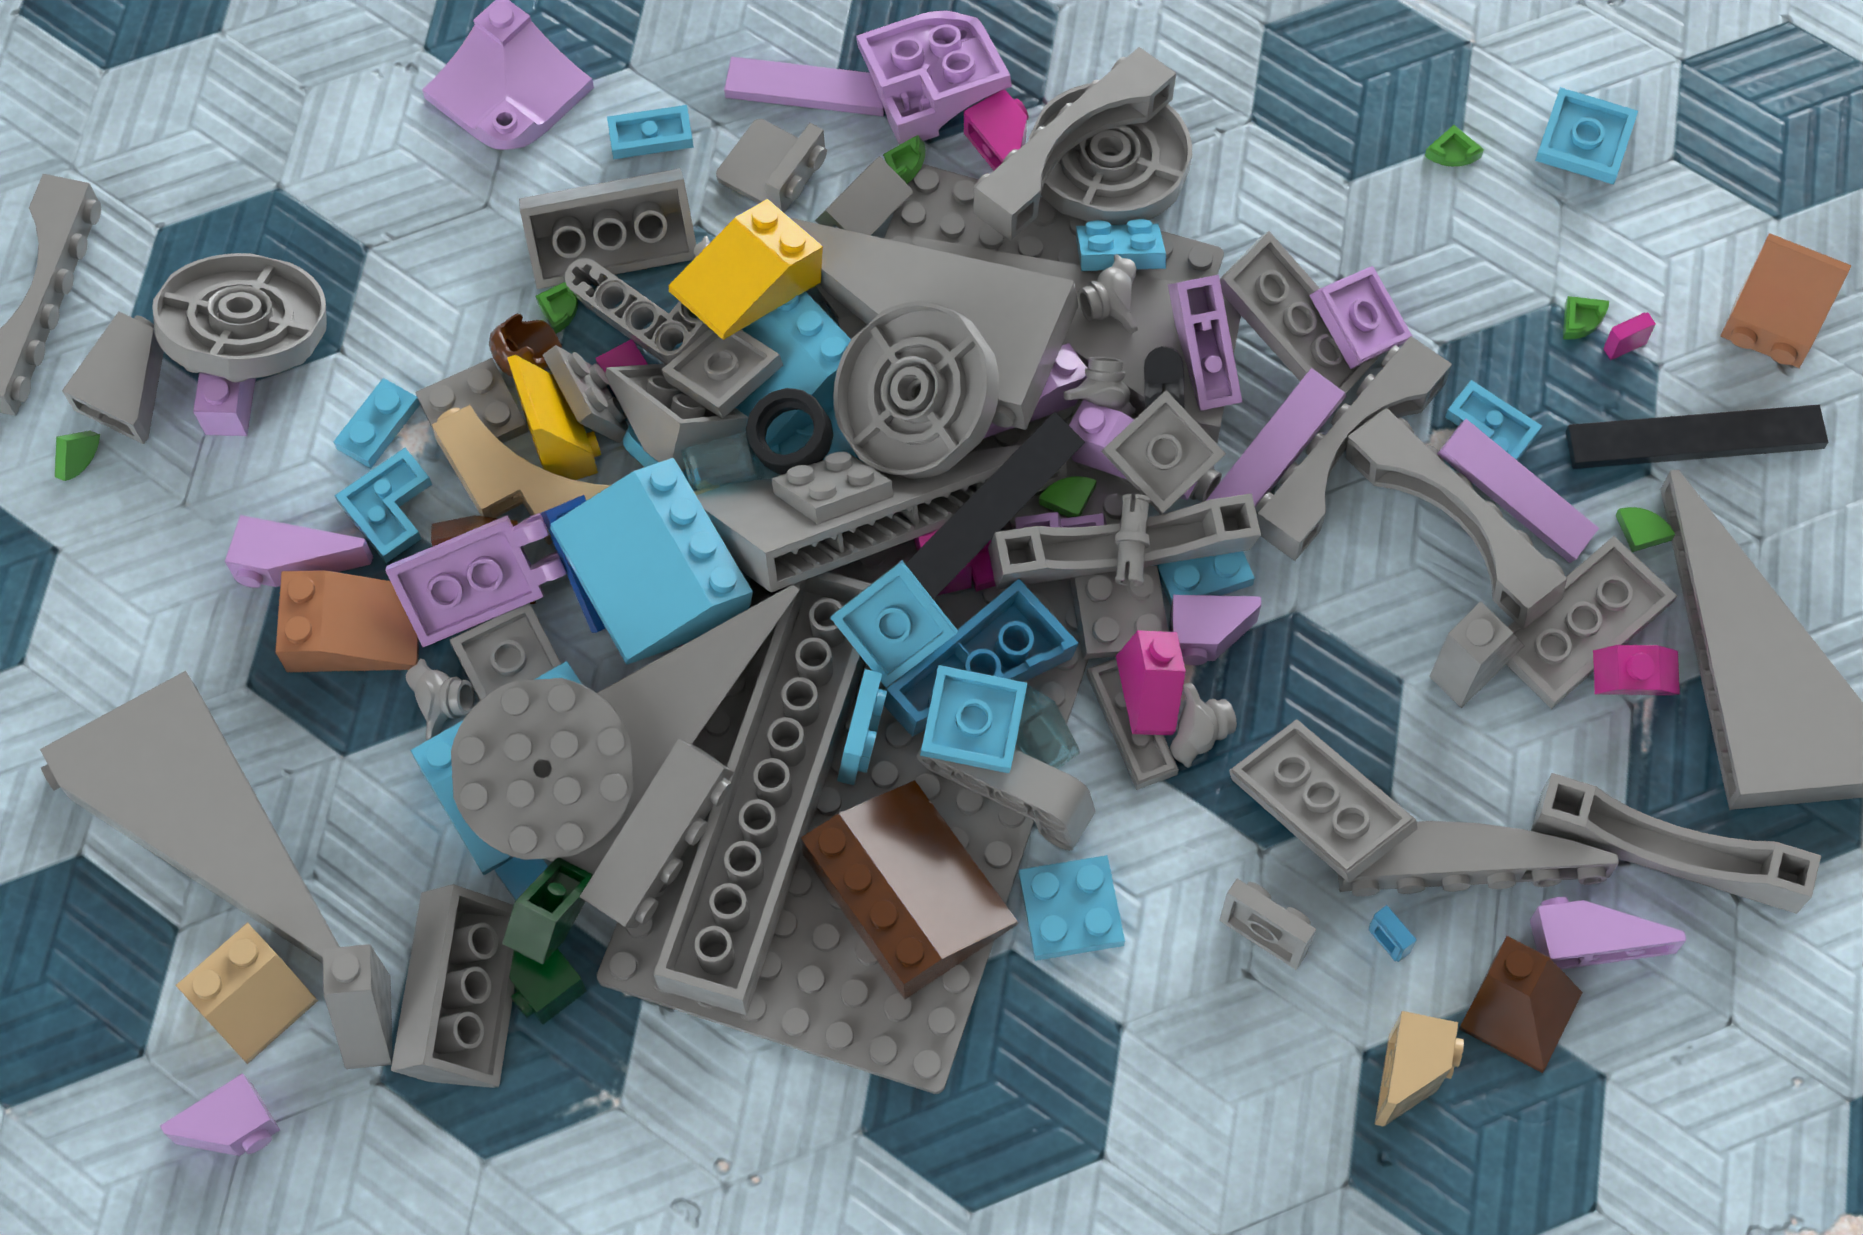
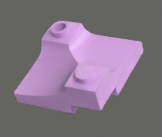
(931, 70)
(507, 80)

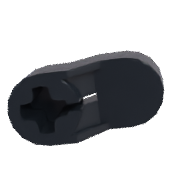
(1160, 367)

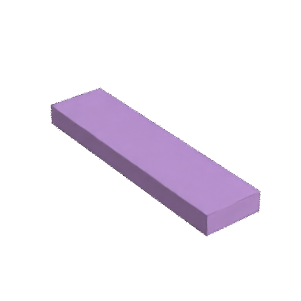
(802, 86)
(1282, 439)
(1518, 491)

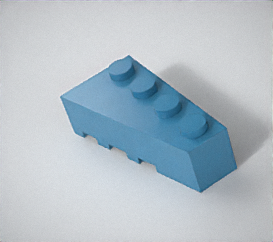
(1006, 639)

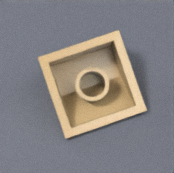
(247, 993)
(1416, 1062)

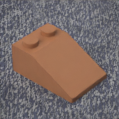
(1784, 300)
(342, 624)

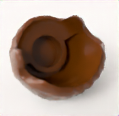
(522, 339)

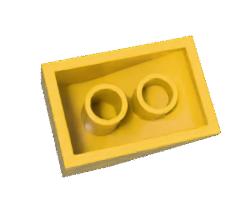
(749, 270)
(557, 435)

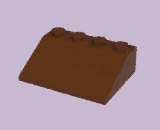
(907, 886)

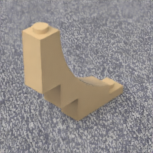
(498, 476)

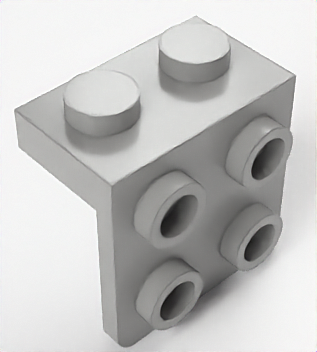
(773, 163)

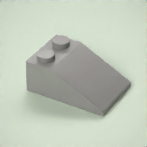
(665, 416)

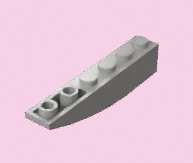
(1479, 853)

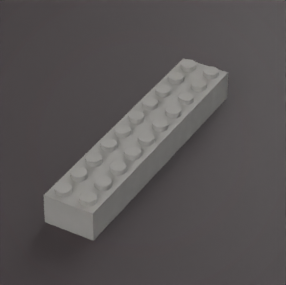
(777, 781)

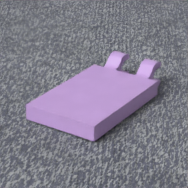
(472, 577)

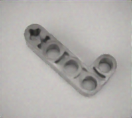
(634, 312)
(1034, 789)

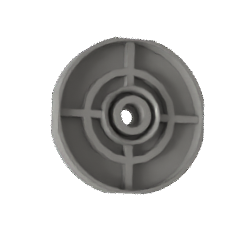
(1134, 182)
(239, 316)
(878, 382)
(497, 757)

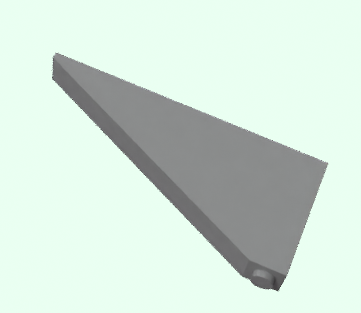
(1014, 309)
(1107, 337)
(785, 547)
(677, 698)
(1774, 700)
(178, 791)

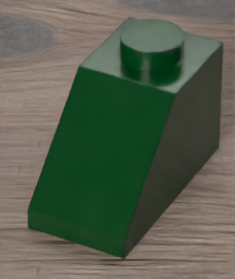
(547, 911)
(544, 987)

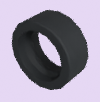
(773, 406)

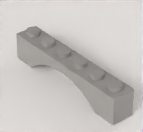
(1125, 96)
(63, 219)
(1403, 386)
(1395, 458)
(1065, 552)
(1746, 868)

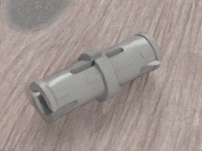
(1132, 540)

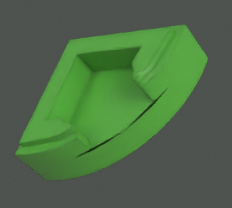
(1454, 149)
(907, 158)
(558, 306)
(1583, 316)
(74, 453)
(1068, 495)
(1643, 528)

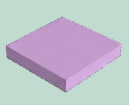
(1361, 316)

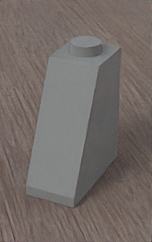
(120, 377)
(1474, 654)
(359, 1005)

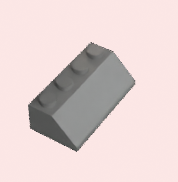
(615, 223)
(658, 834)
(456, 990)

